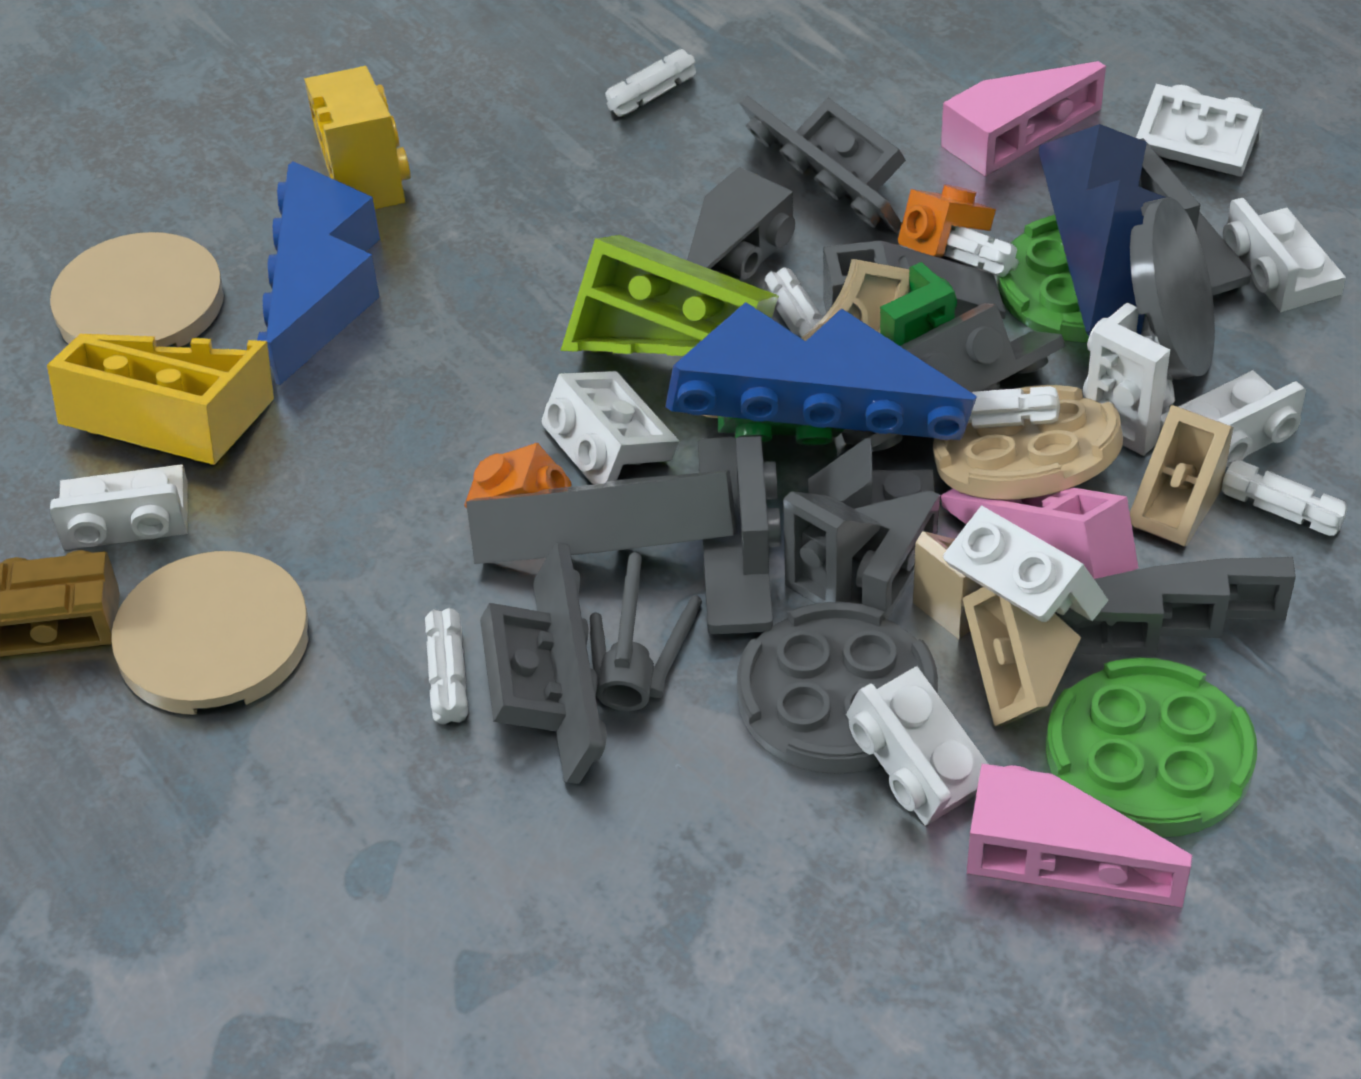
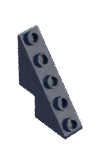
(1096, 206)

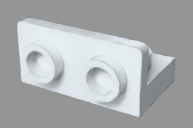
(1201, 128)
(1281, 256)
(1129, 375)
(1253, 409)
(605, 425)
(121, 507)
(1023, 568)
(917, 743)

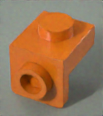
(932, 215)
(517, 472)

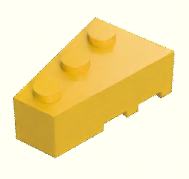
(358, 134)
(160, 396)

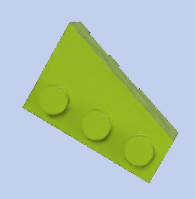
(652, 301)

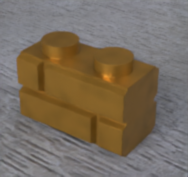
(57, 603)

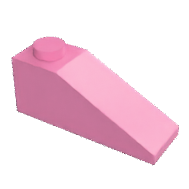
(1018, 113)
(1076, 521)
(1059, 837)

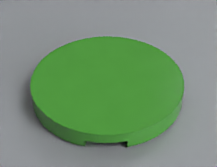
(1041, 286)
(1154, 744)

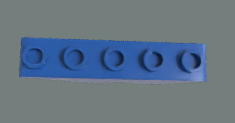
(320, 267)
(833, 379)

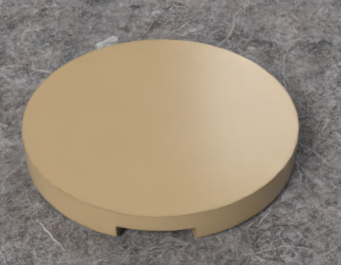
(139, 288)
(1030, 457)
(210, 631)

